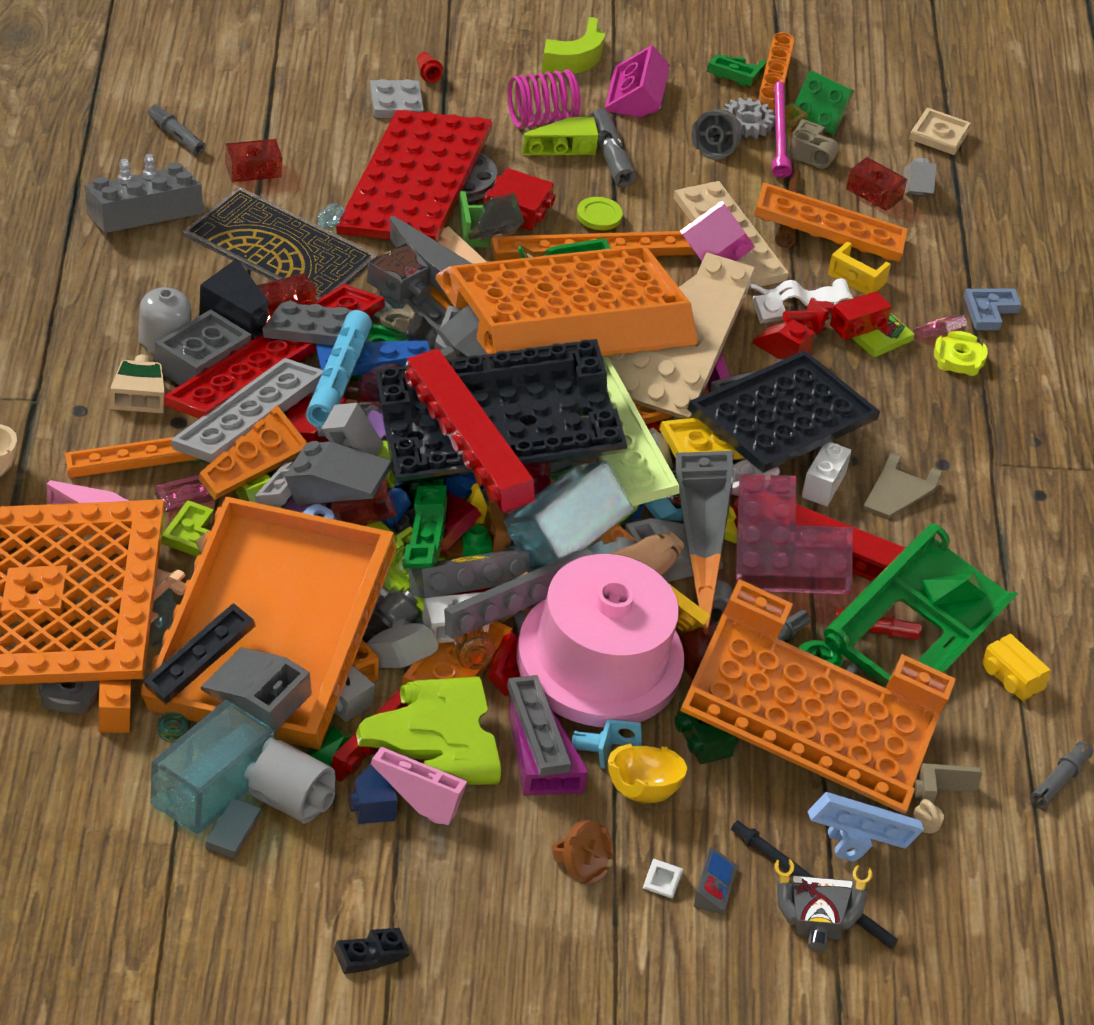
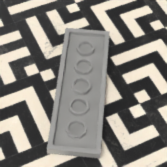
(218, 430)

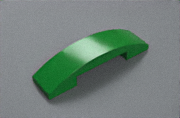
(428, 527)

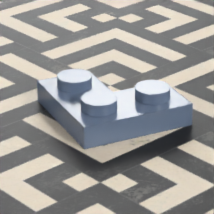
(986, 305)

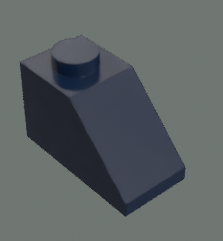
(373, 798)

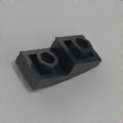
(375, 951)

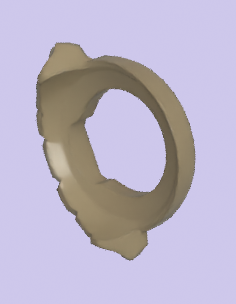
(399, 323)

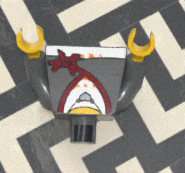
(821, 905)

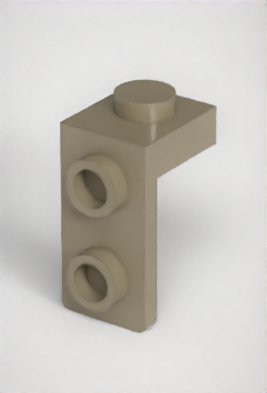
(945, 778)

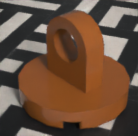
(585, 851)

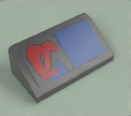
(715, 882)

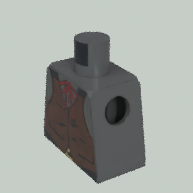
(400, 273)

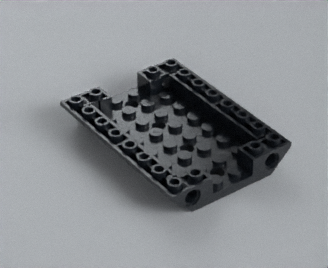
(514, 388)

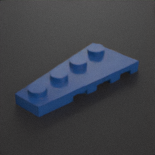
(378, 354)

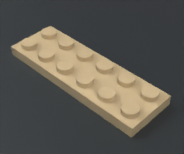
(700, 198)

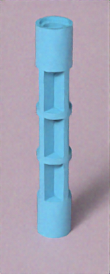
(339, 367)

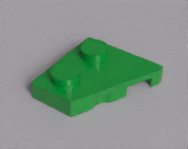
(736, 69)

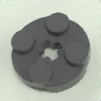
(69, 700)

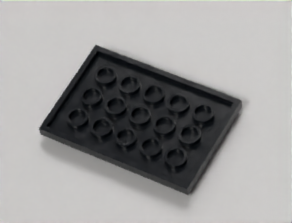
(783, 411)

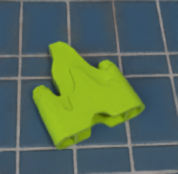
(439, 727)

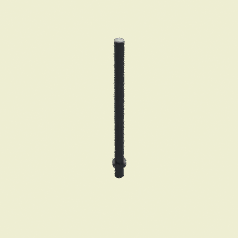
(752, 837)

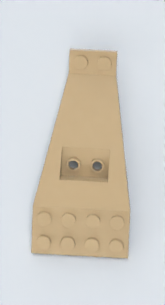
(674, 376)

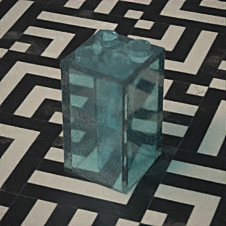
(569, 514)
(207, 766)

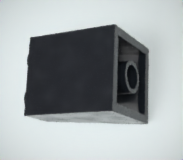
(236, 298)

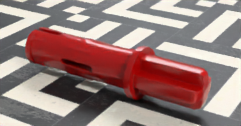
(894, 627)

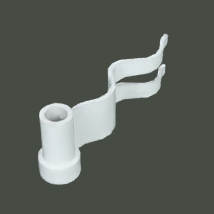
(835, 294)

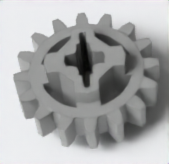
(753, 116)

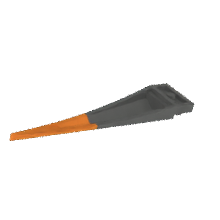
(705, 499)

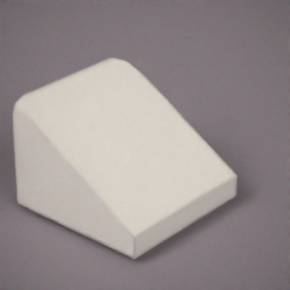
(663, 878)

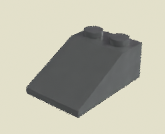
(335, 474)

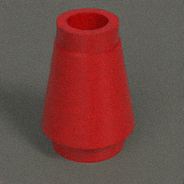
(429, 68)

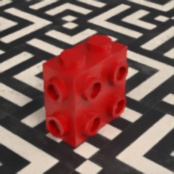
(532, 194)

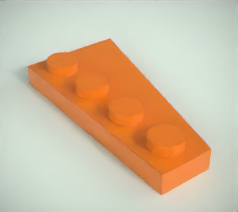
(253, 455)

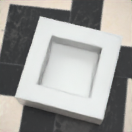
(769, 307)

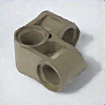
(812, 147)

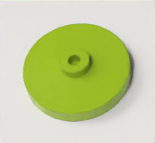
(599, 213)

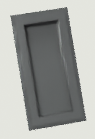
(233, 828)

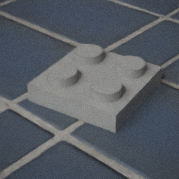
(394, 95)

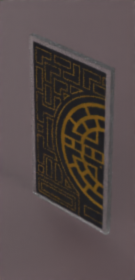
(278, 242)

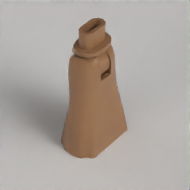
(655, 551)

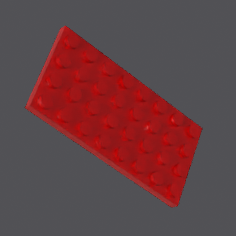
(415, 174)

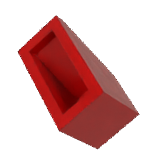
(785, 339)

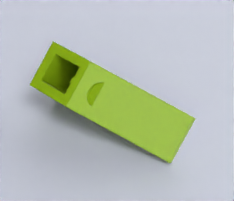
(563, 137)

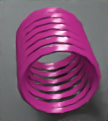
(526, 110)

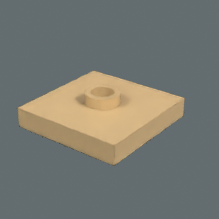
(940, 131)

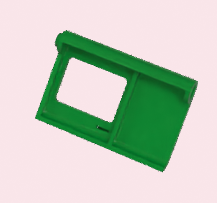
(902, 582)

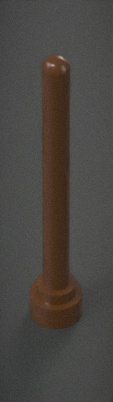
(786, 235)

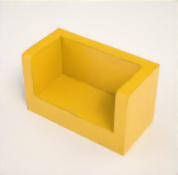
(856, 273)

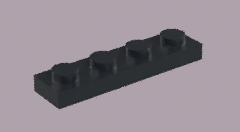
(199, 653)

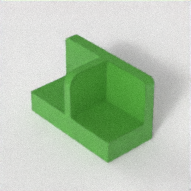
(467, 215)

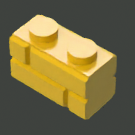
(1016, 667)

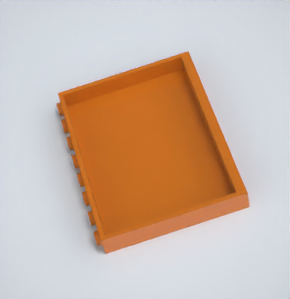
(303, 584)

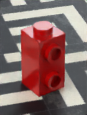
(860, 315)

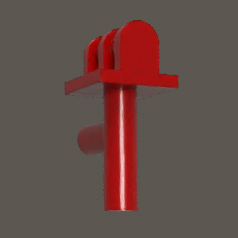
(814, 316)

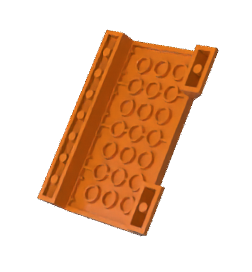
(813, 709)

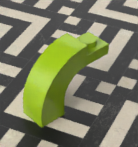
(576, 54)

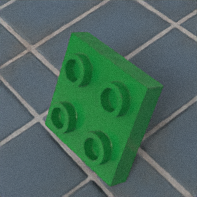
(824, 101)

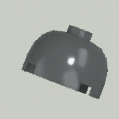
(717, 133)

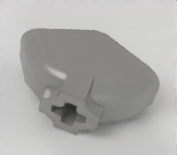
(403, 644)

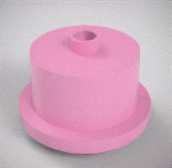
(604, 641)

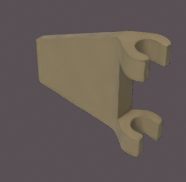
(899, 490)

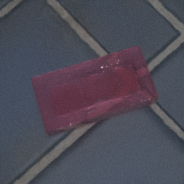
(179, 491)

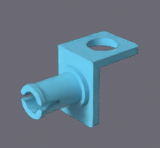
(602, 742)

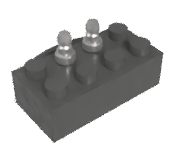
(143, 197)

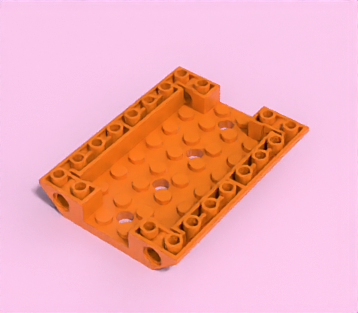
(572, 297)

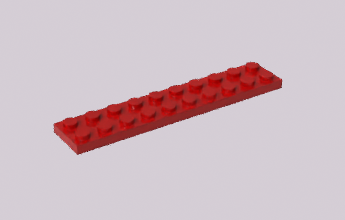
(232, 373)

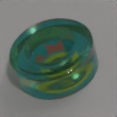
(172, 726)

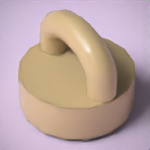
(929, 815)

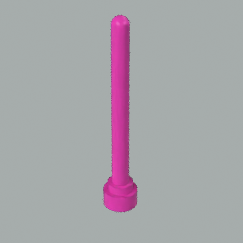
(781, 164)

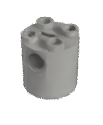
(291, 781)

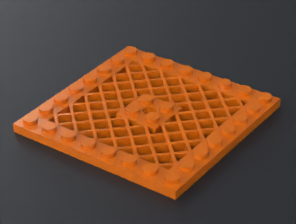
(123, 654)

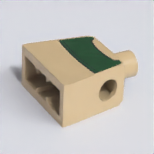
(138, 386)

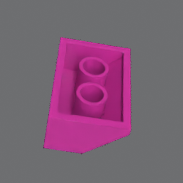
(638, 84)

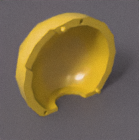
(646, 772)

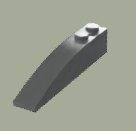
(433, 253)

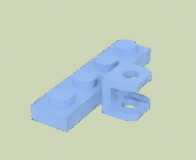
(859, 823)

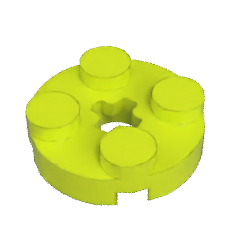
(949, 358)

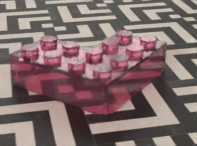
(787, 556)

